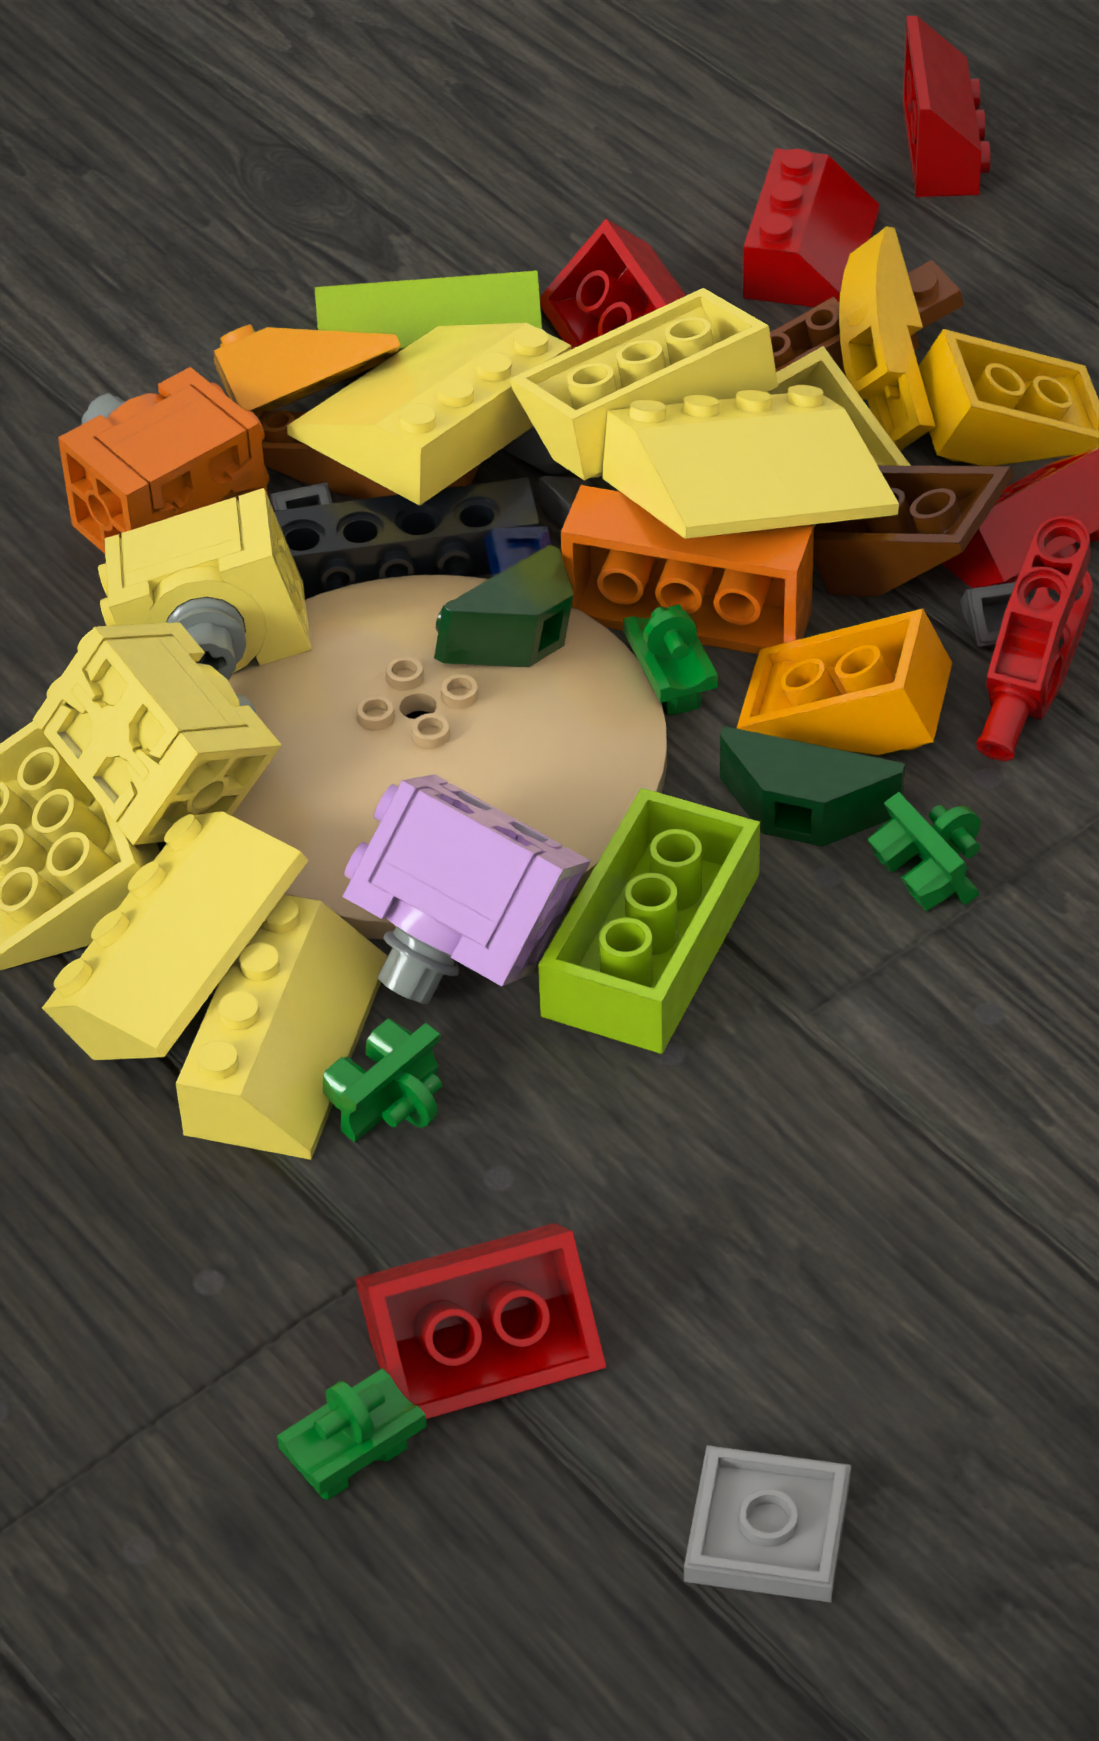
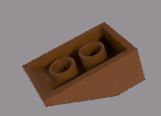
(933, 524)

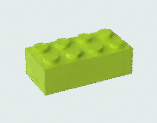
(649, 920)

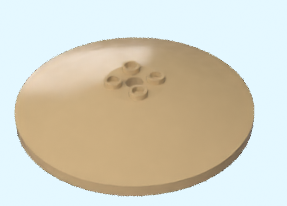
(539, 742)

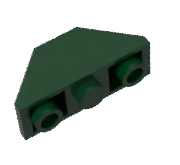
(510, 616)
(806, 788)

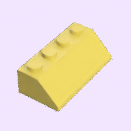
(664, 356)
(172, 937)
(276, 1027)

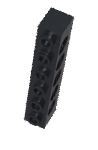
(398, 538)

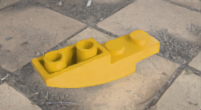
(875, 340)

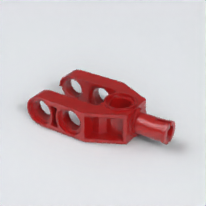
(1026, 657)

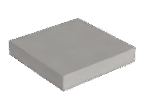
(767, 1523)

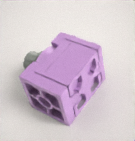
(459, 886)

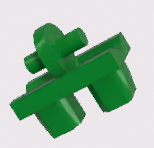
(672, 657)
(937, 845)
(394, 1088)
(351, 1432)

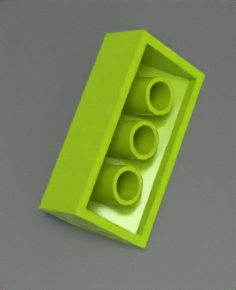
(421, 305)

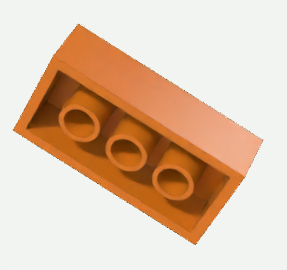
(736, 586)

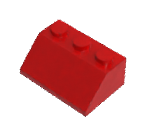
(942, 116)
(805, 230)
(607, 286)
(1007, 532)
(483, 1320)

